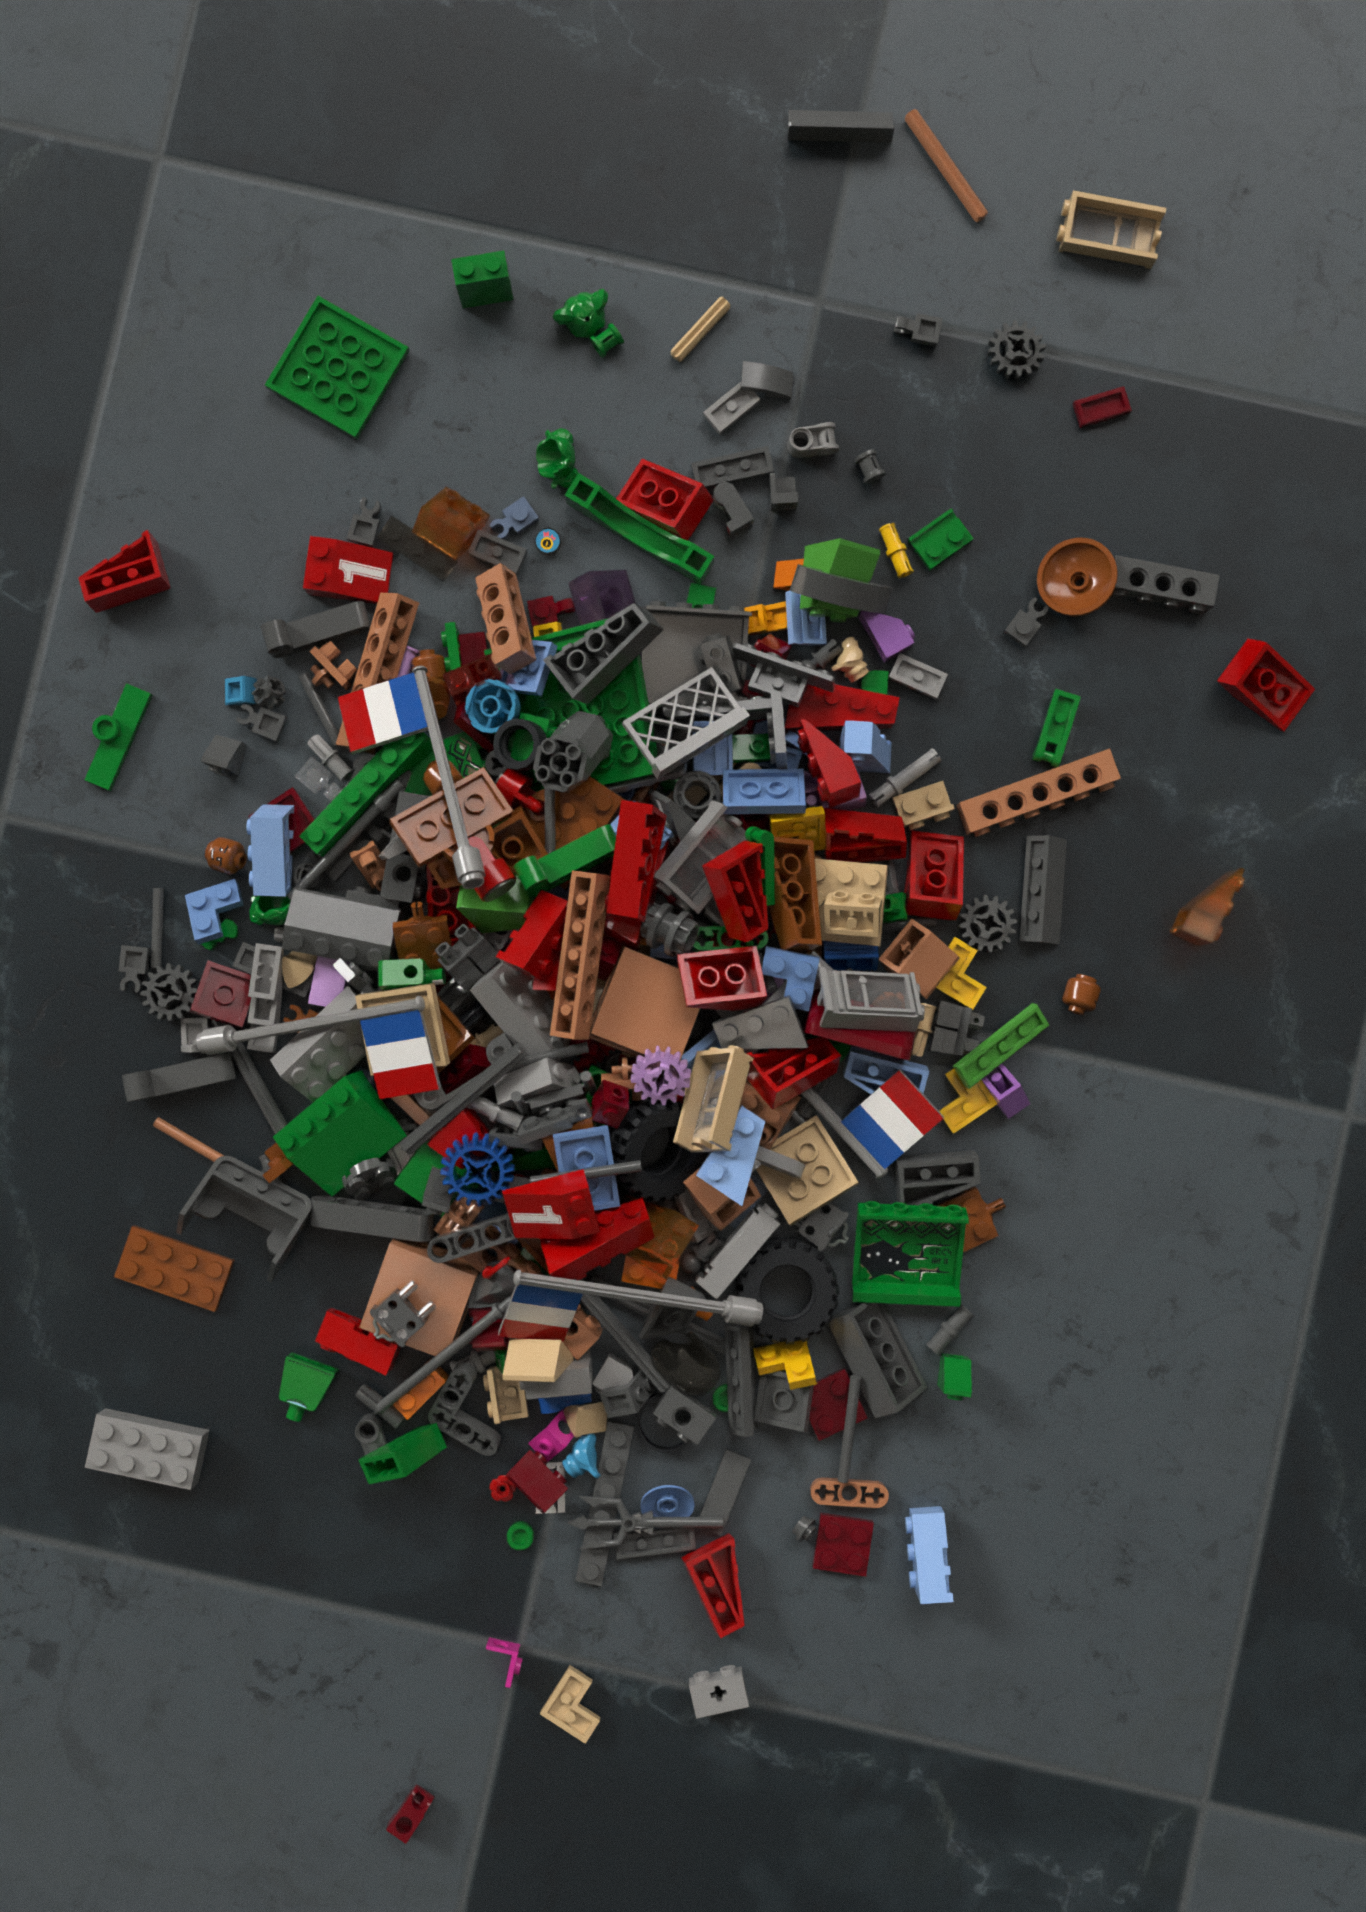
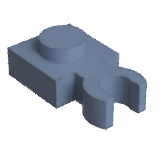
(518, 517)

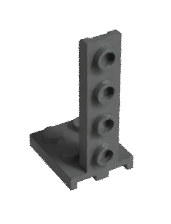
(758, 708)

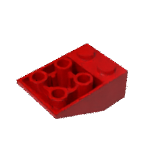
(830, 764)

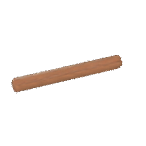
(946, 165)

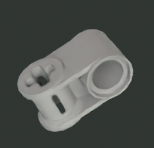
(819, 440)

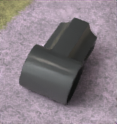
(374, 1440)

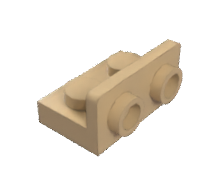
(923, 805)
(852, 914)

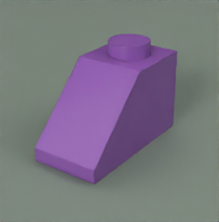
(887, 634)
(1006, 1091)

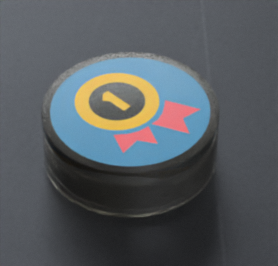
(548, 541)

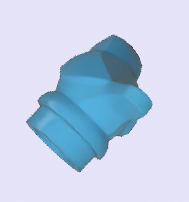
(582, 1457)

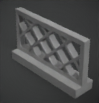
(698, 742)

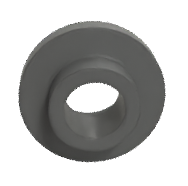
(804, 1529)

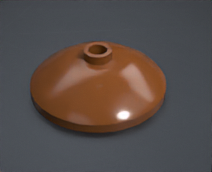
(1074, 561)

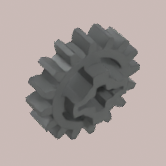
(1009, 340)
(991, 912)
(173, 982)

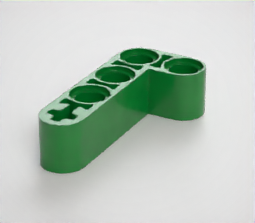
(558, 865)

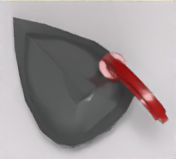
(492, 1284)

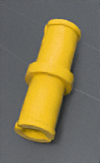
(896, 550)

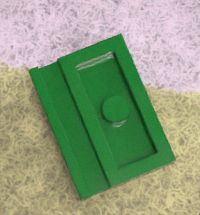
(940, 539)

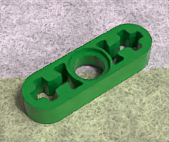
(708, 934)

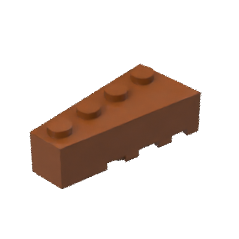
(796, 895)

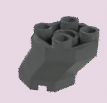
(572, 752)

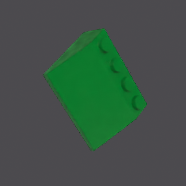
(339, 1132)

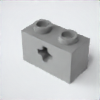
(709, 1702)

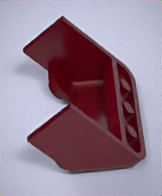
(891, 1043)

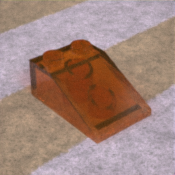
(671, 1238)

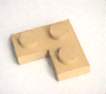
(564, 1705)

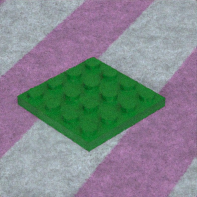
(337, 367)

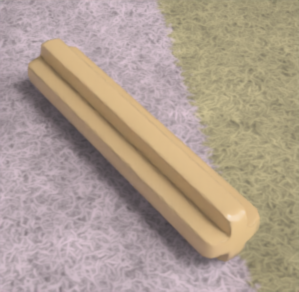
(700, 329)

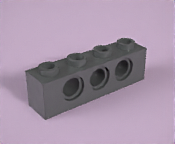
(1202, 584)
(392, 887)

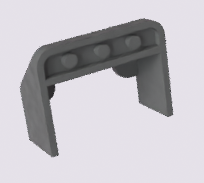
(248, 1194)

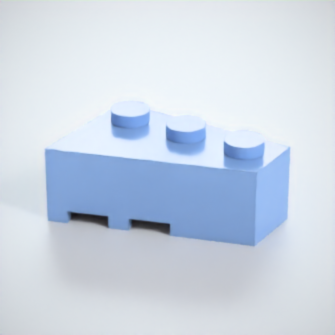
(866, 746)
(270, 850)
(872, 1069)
(732, 1169)
(928, 1554)

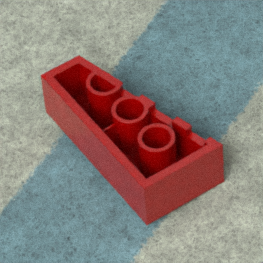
(634, 860)

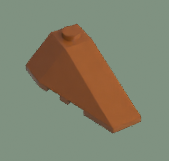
(513, 841)

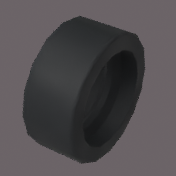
(502, 738)

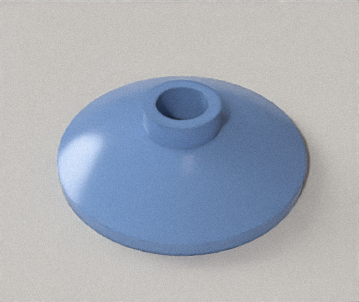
(668, 1502)

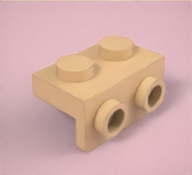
(506, 1397)

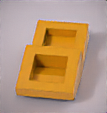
(767, 618)

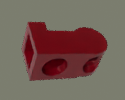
(410, 1813)

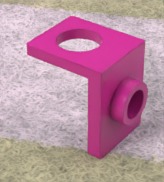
(551, 1439)
(508, 1648)

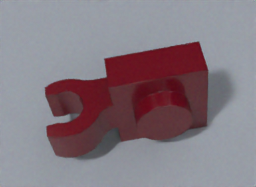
(546, 611)

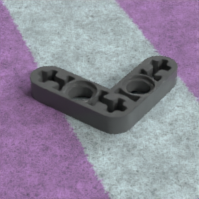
(452, 1411)

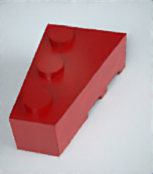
(126, 576)
(539, 937)

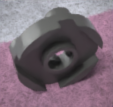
(369, 1177)

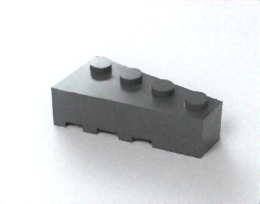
(603, 653)

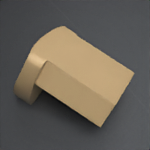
(297, 967)
(586, 1418)

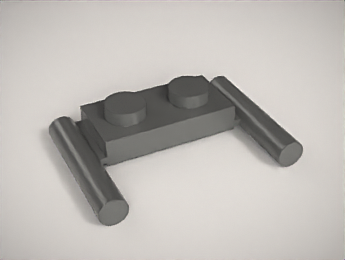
(561, 1098)

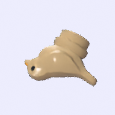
(851, 660)

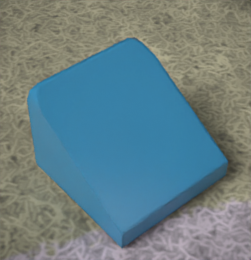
(239, 690)

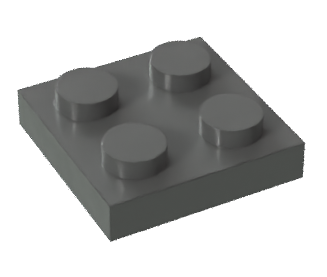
(780, 1405)

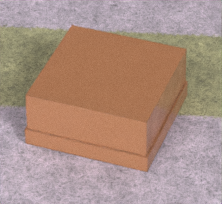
(642, 1007)
(444, 1283)

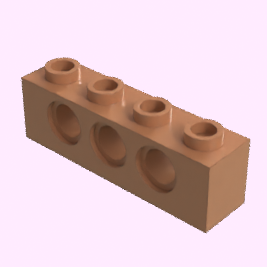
(505, 619)

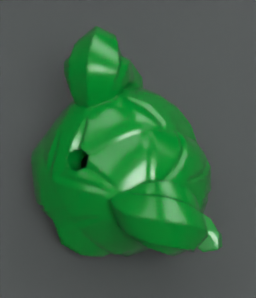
(580, 306)
(557, 458)
(269, 909)

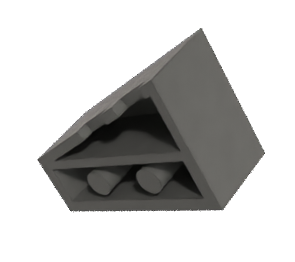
(935, 1175)

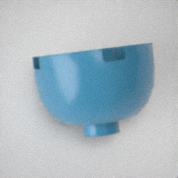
(492, 705)

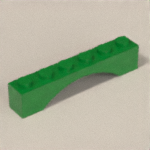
(612, 514)
(352, 801)

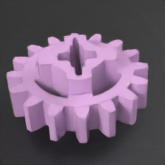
(670, 1083)

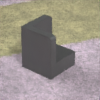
(782, 493)

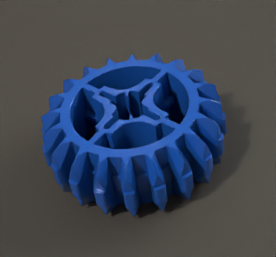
(470, 1161)

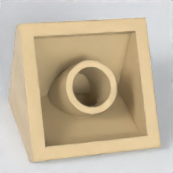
(536, 1360)

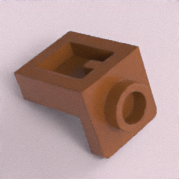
(278, 1163)

